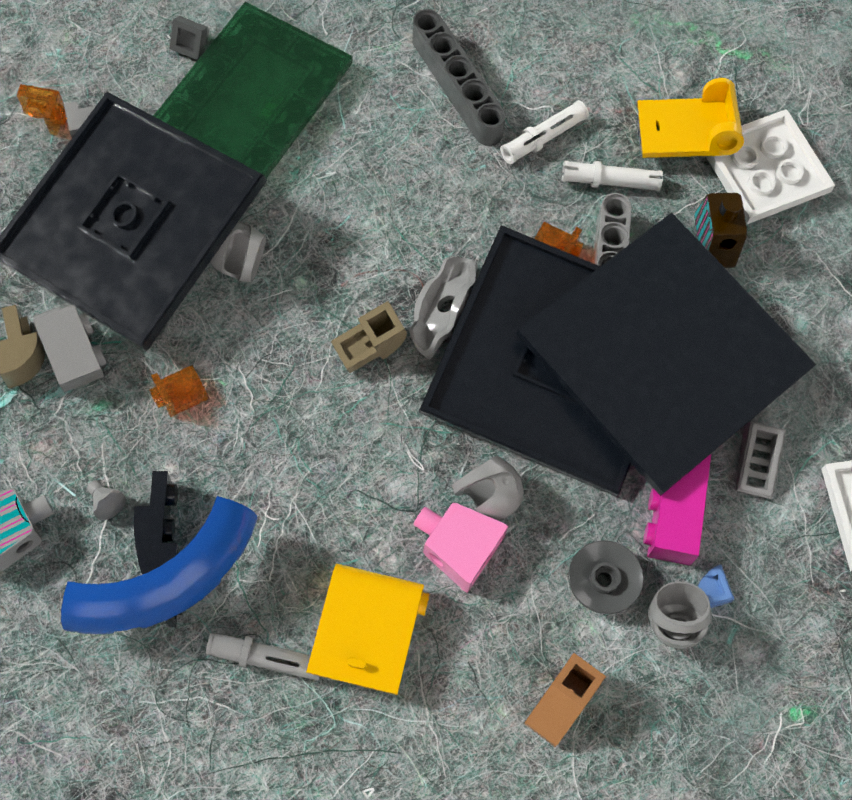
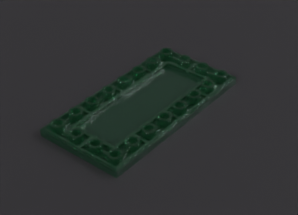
(255, 88)

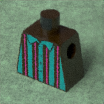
(720, 219)

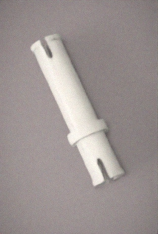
(516, 149)
(599, 174)

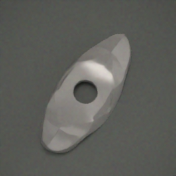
(453, 283)

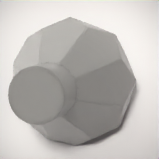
(106, 501)

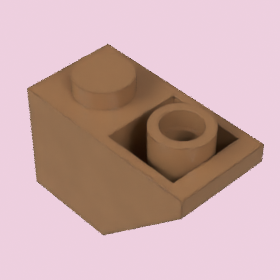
(565, 700)

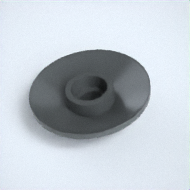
(614, 562)

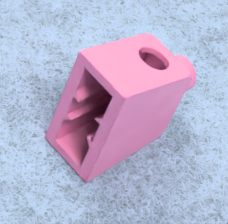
(460, 541)

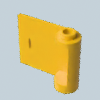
(692, 125)
(366, 628)

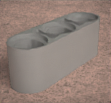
(612, 227)

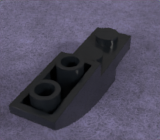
(155, 528)

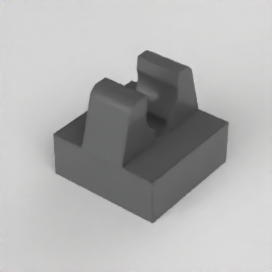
(188, 37)

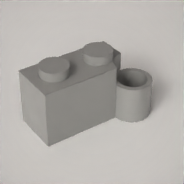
(69, 348)

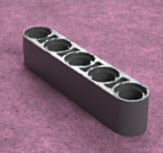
(458, 77)

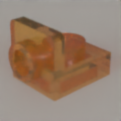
(43, 104)
(561, 239)
(178, 391)

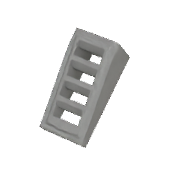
(774, 450)

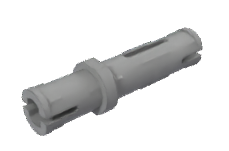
(256, 654)

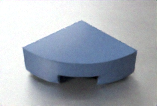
(716, 587)

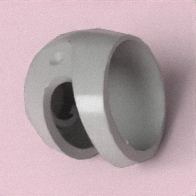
(240, 253)
(493, 487)
(680, 614)

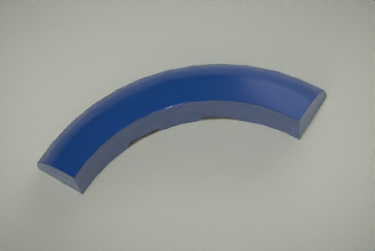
(168, 588)

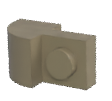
(376, 335)
(23, 350)

